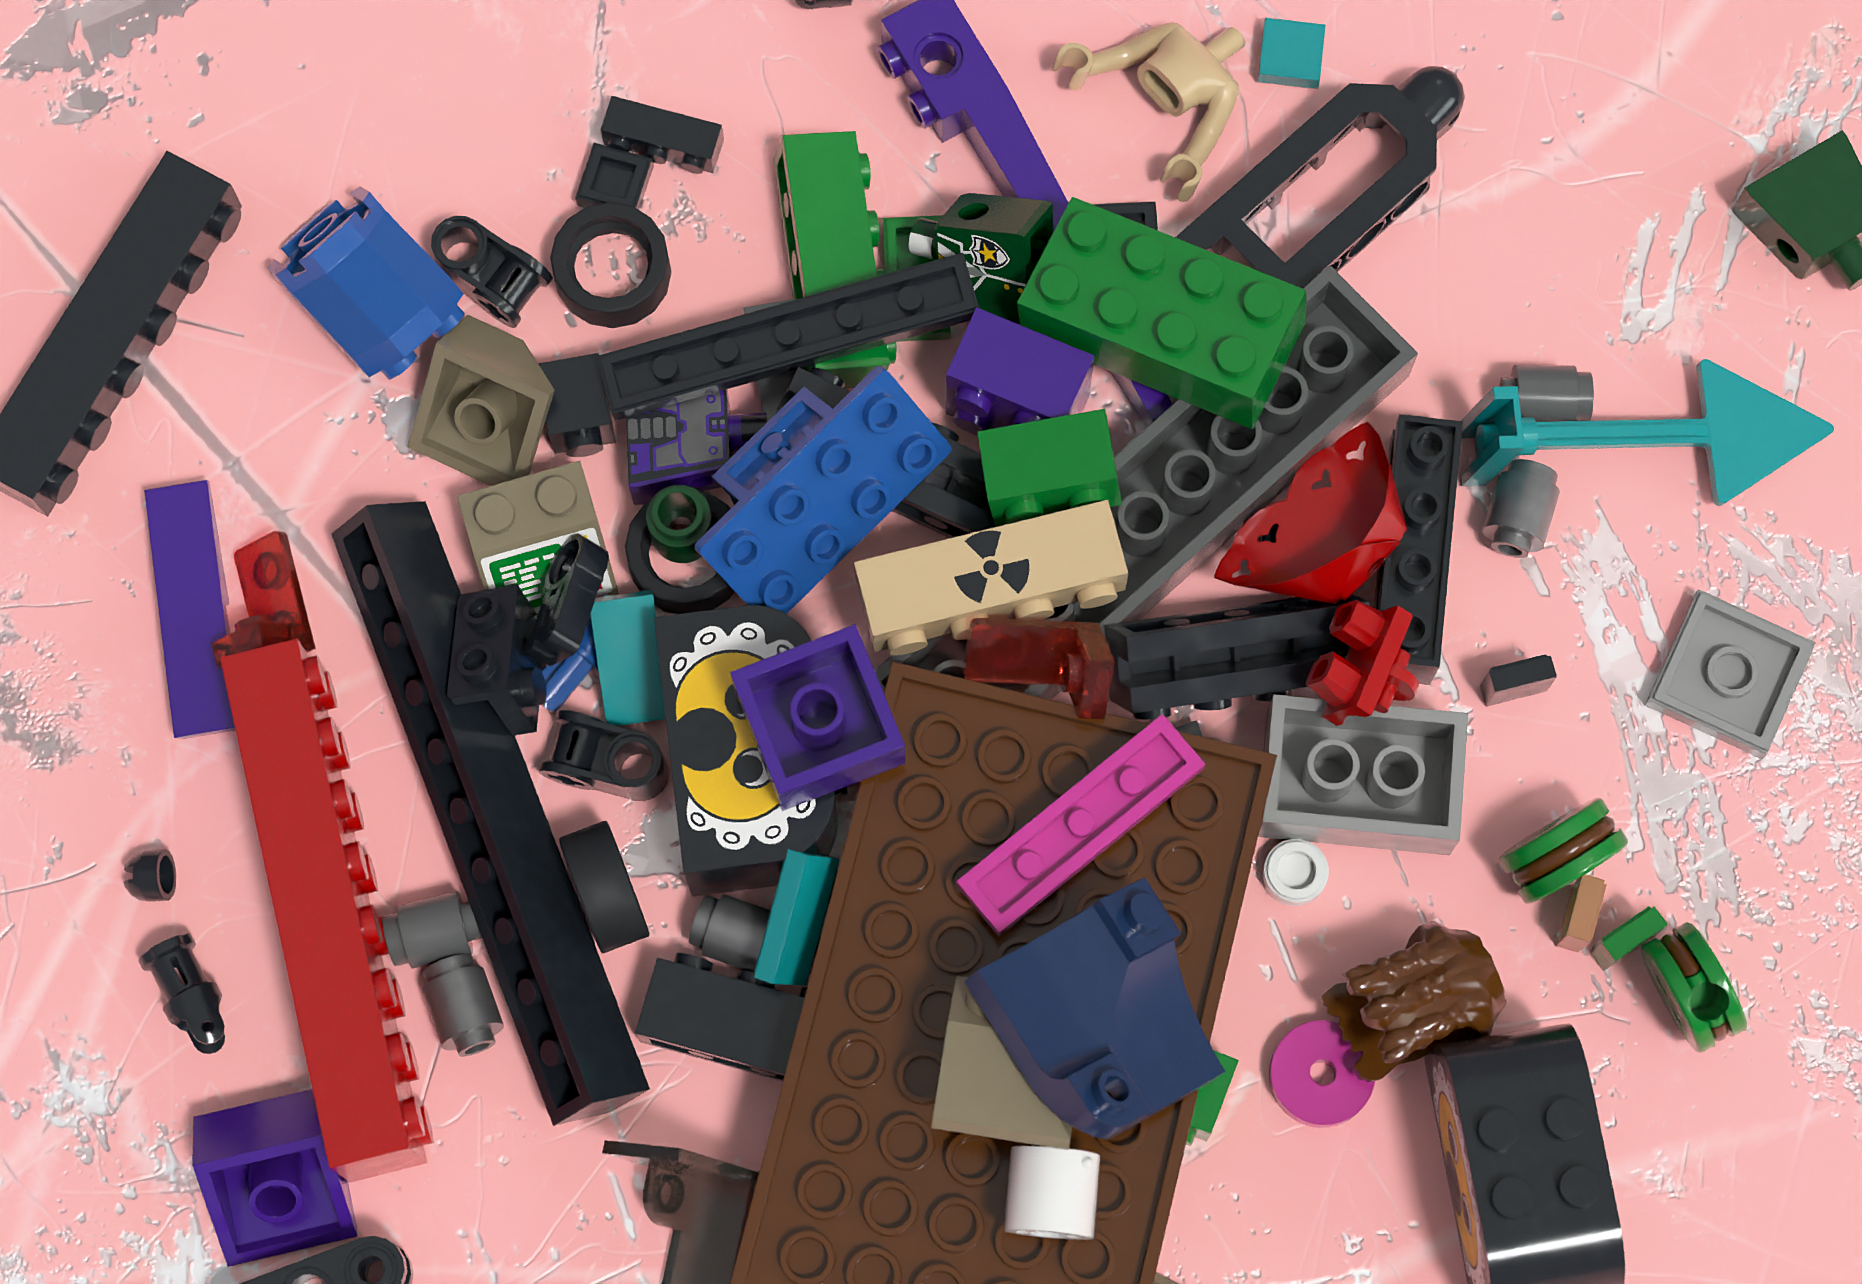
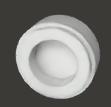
(1295, 872)

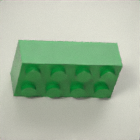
(1164, 311)

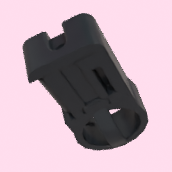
(567, 599)

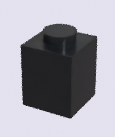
(579, 410)

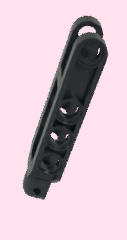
(1417, 110)

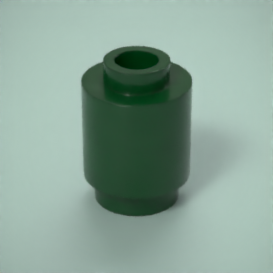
(672, 508)

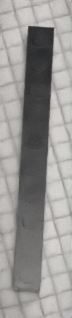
(490, 820)

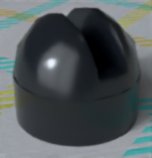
(152, 875)

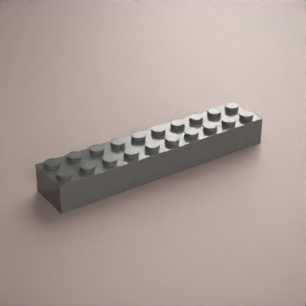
(1202, 476)

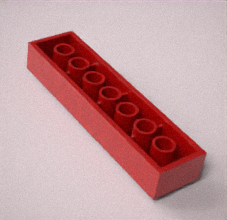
(324, 911)

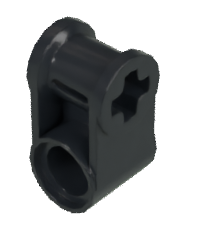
(497, 276)
(592, 754)

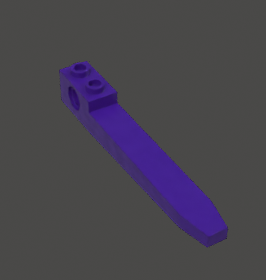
(979, 104)

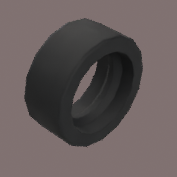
(604, 220)
(666, 596)
(604, 887)

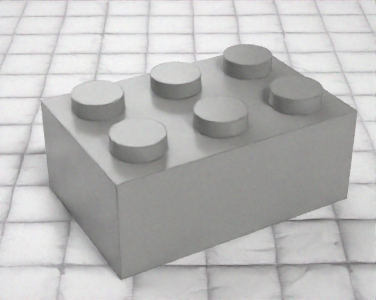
(1368, 781)

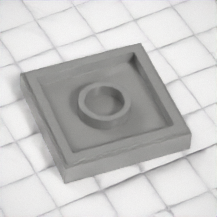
(1730, 674)

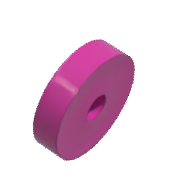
(1297, 1092)

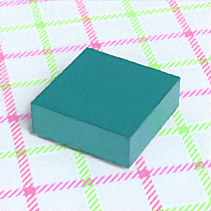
(1291, 53)

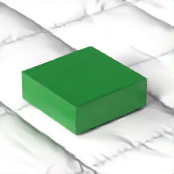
(1628, 937)

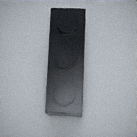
(662, 135)

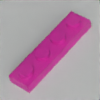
(1080, 825)

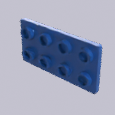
(817, 487)

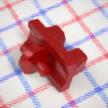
(1373, 667)

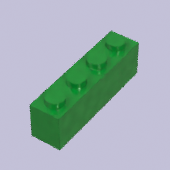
(829, 228)

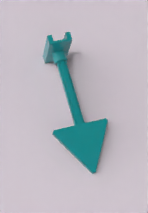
(1741, 428)

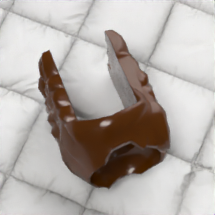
(1417, 998)

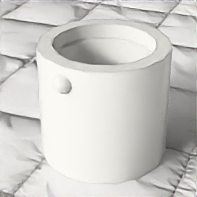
(1052, 1192)

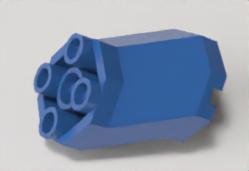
(368, 284)

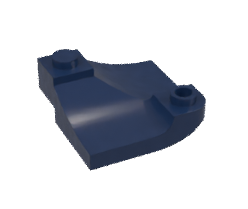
(1101, 1013)

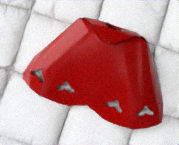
(1327, 535)

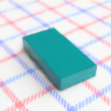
(628, 658)
(796, 918)

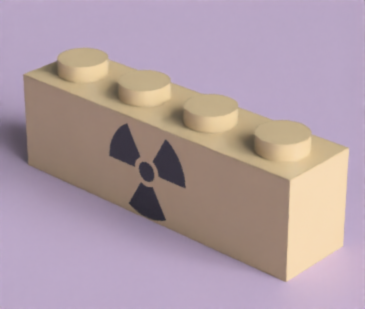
(991, 574)

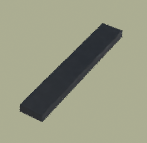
(788, 336)

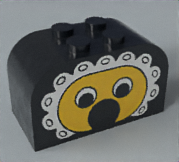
(724, 800)
(1526, 1159)

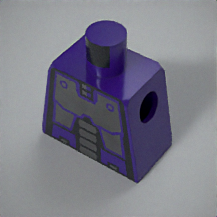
(685, 444)

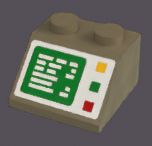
(525, 522)

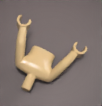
(1176, 77)

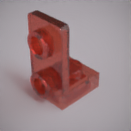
(271, 599)
(1043, 653)

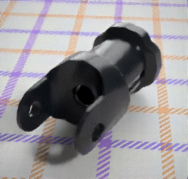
(192, 1005)

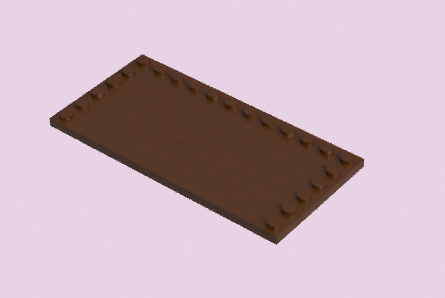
(851, 1163)

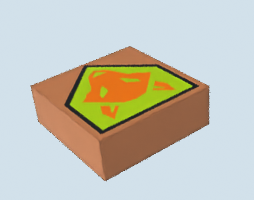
(1581, 913)

